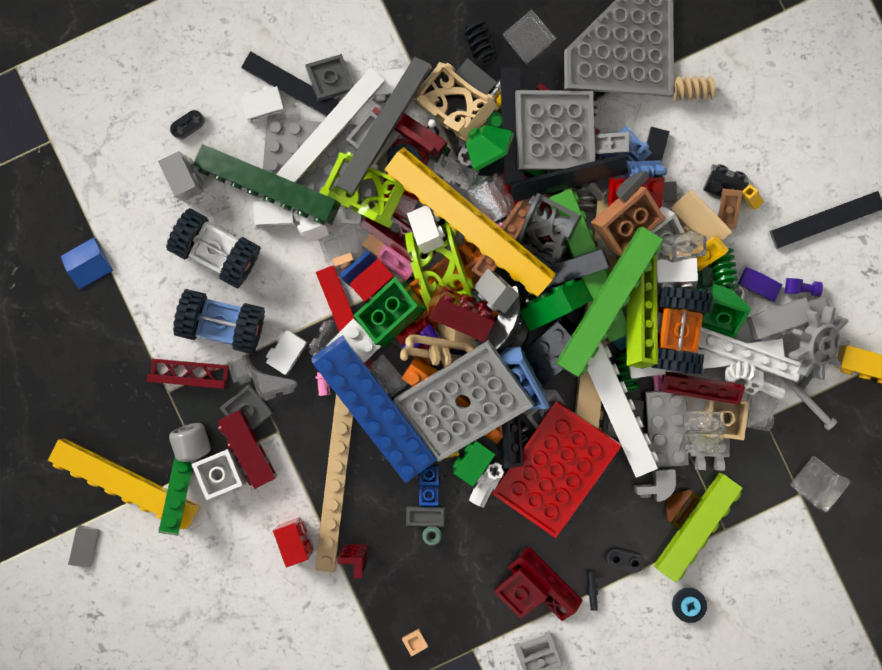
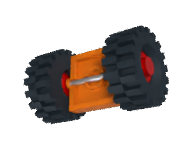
(682, 329)

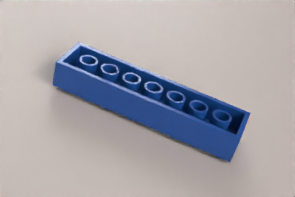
(373, 408)

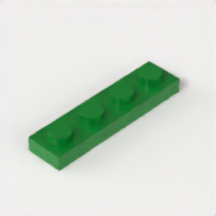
(175, 498)

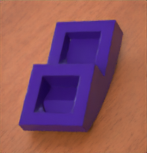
(760, 284)

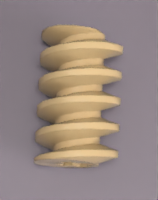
(695, 86)

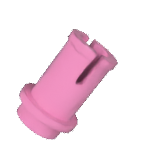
(323, 386)

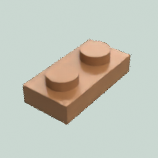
(730, 207)

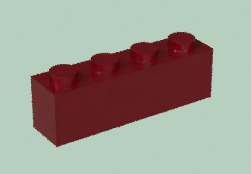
(247, 449)

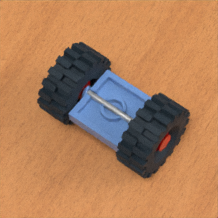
(218, 321)

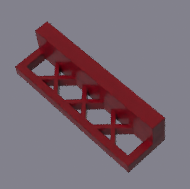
(419, 135)
(390, 237)
(191, 381)
(702, 388)
(356, 555)
(550, 582)

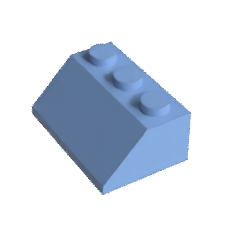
(520, 367)

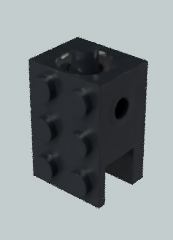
(547, 348)

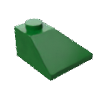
(487, 145)
(726, 313)

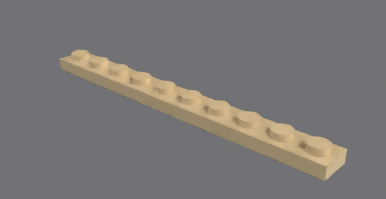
(334, 488)

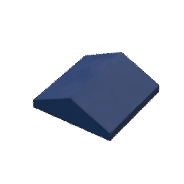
(86, 263)

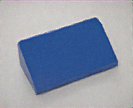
(357, 267)

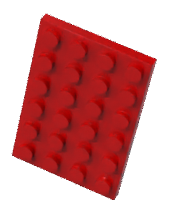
(558, 469)

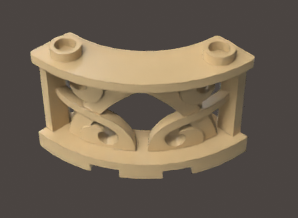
(430, 99)

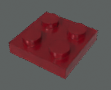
(521, 593)

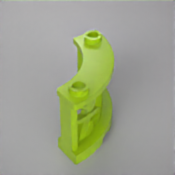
(381, 212)
(418, 264)

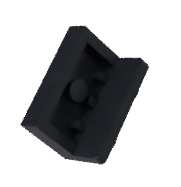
(723, 178)

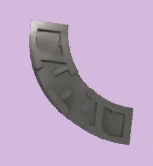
(551, 251)
(509, 327)

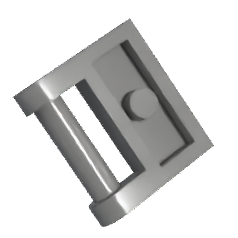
(541, 660)

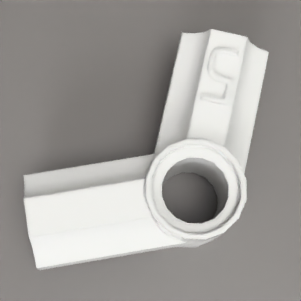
(486, 483)

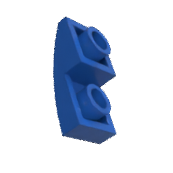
(429, 487)

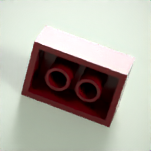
(461, 312)

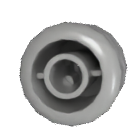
(190, 442)

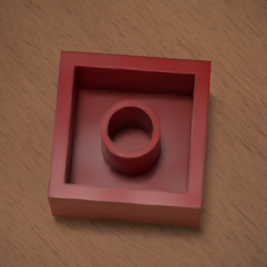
(371, 280)
(293, 542)

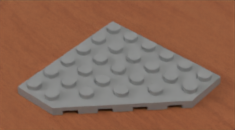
(625, 51)

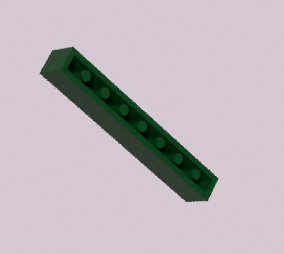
(267, 184)

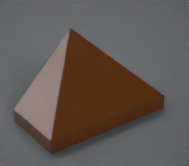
(679, 506)

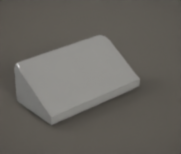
(83, 546)

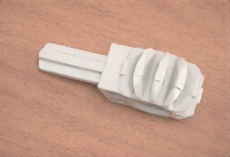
(751, 379)

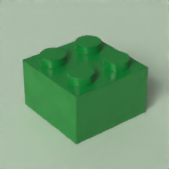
(473, 462)

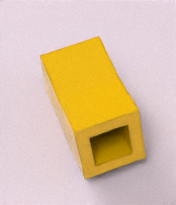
(752, 197)

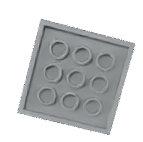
(554, 129)

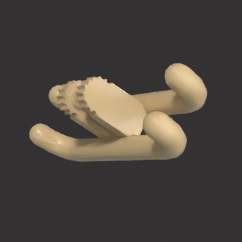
(437, 350)

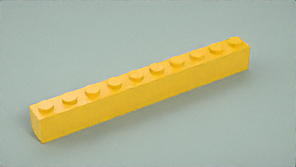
(470, 221)

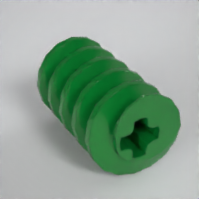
(723, 272)
(625, 374)

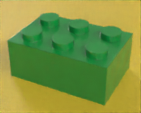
(555, 303)
(390, 312)

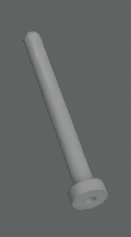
(829, 423)

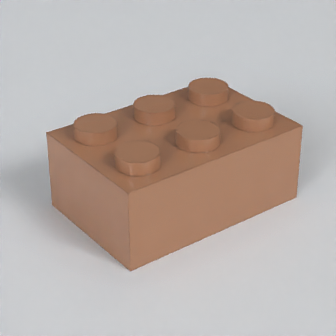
(621, 220)

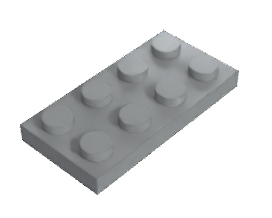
(666, 427)

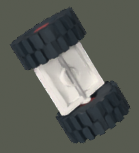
(213, 247)

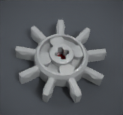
(819, 342)

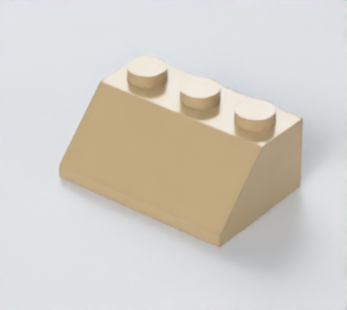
(697, 216)

